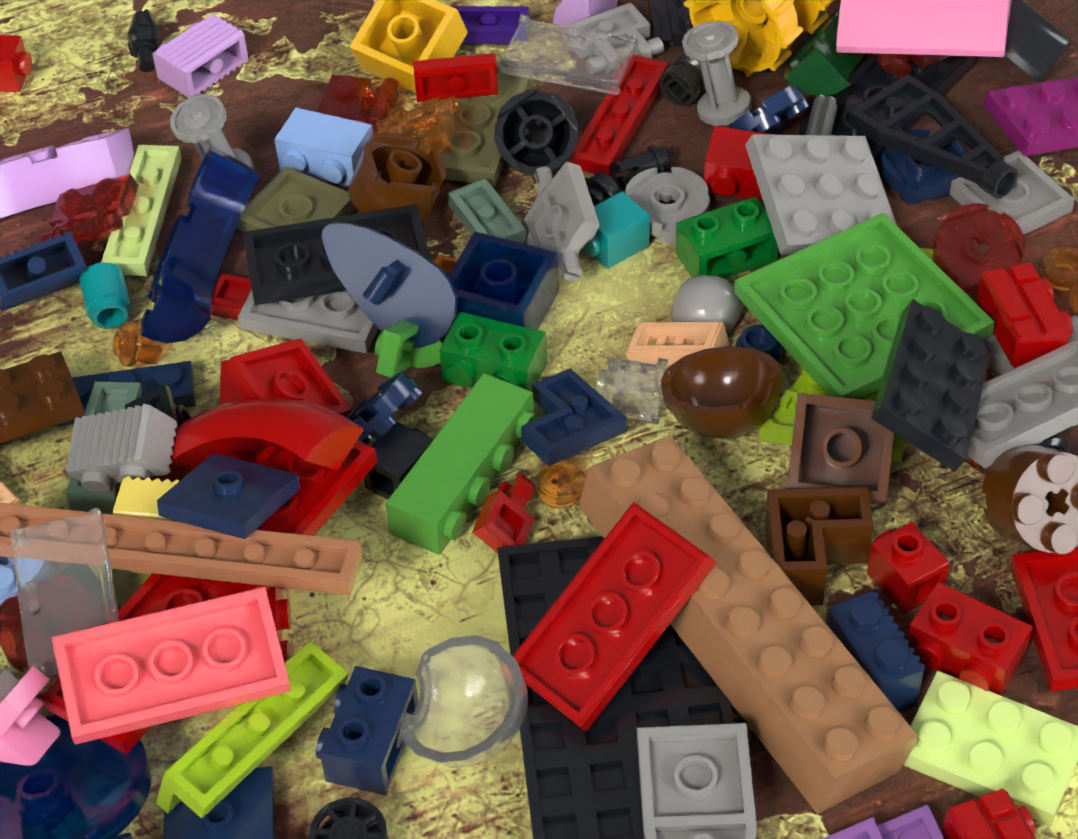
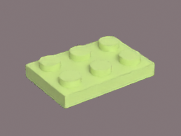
(993, 744)

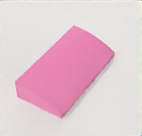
(924, 27)

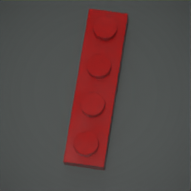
(619, 117)

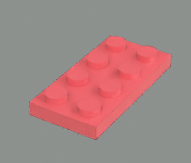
(170, 665)

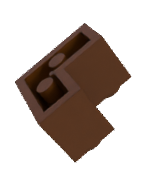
(817, 529)

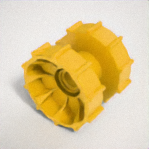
(763, 27)

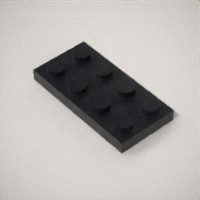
(292, 260)
(932, 385)

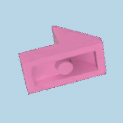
(23, 730)

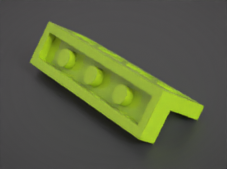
(250, 734)

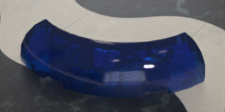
(196, 249)

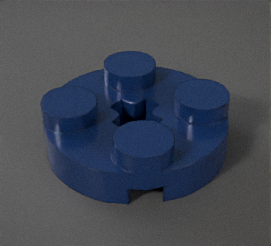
(772, 115)
(917, 181)
(377, 413)

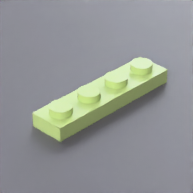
(134, 244)

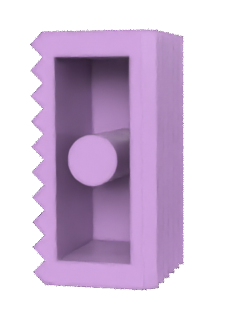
(201, 55)

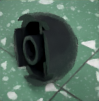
(536, 132)

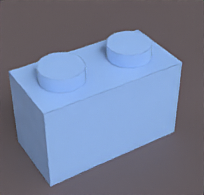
(322, 145)

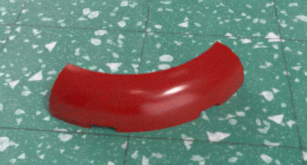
(256, 423)

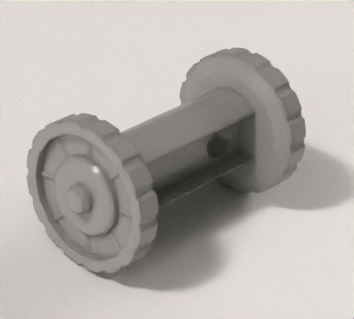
(711, 46)
(200, 122)

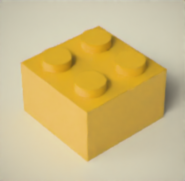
(404, 33)

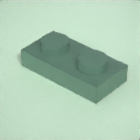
(485, 212)

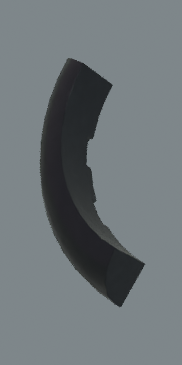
(1033, 40)

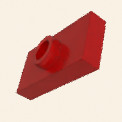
(456, 77)

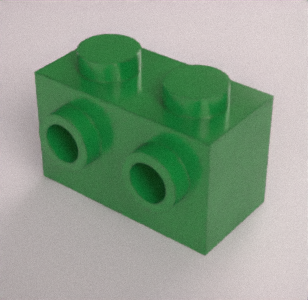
(727, 240)
(495, 348)

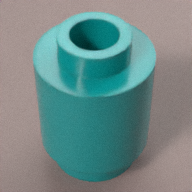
(105, 295)

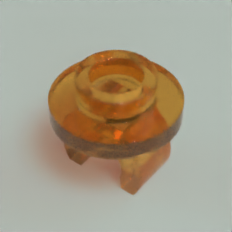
(133, 347)

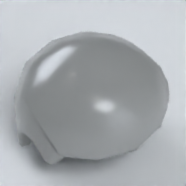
(707, 300)

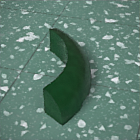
(818, 65)

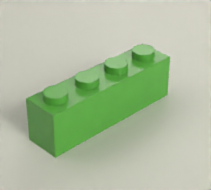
(460, 465)

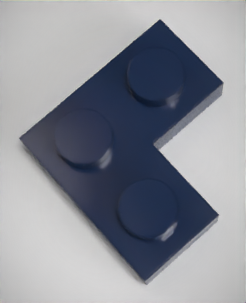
(575, 418)

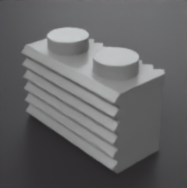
(119, 446)

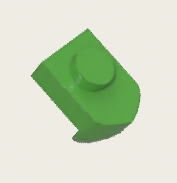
(399, 354)

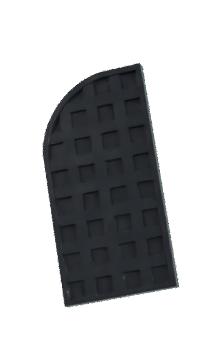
(590, 779)

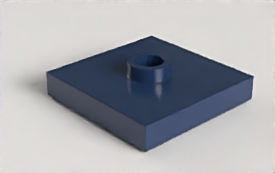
(228, 495)
(242, 814)

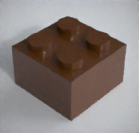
(839, 446)

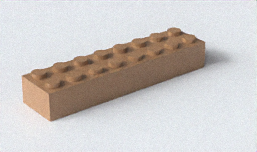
(760, 633)

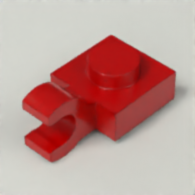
(503, 515)

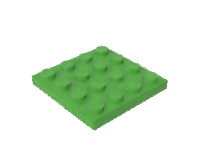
(844, 299)

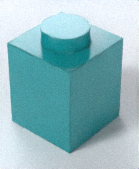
(621, 230)

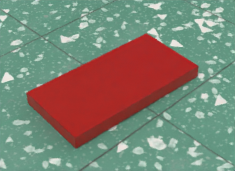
(611, 615)

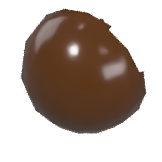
(722, 391)

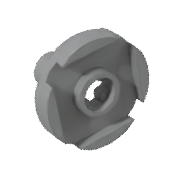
(680, 185)

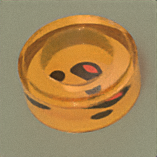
(560, 484)

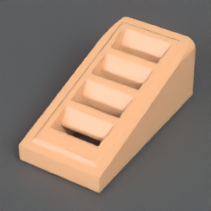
(685, 336)

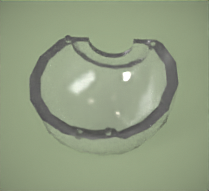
(467, 702)

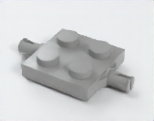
(562, 217)

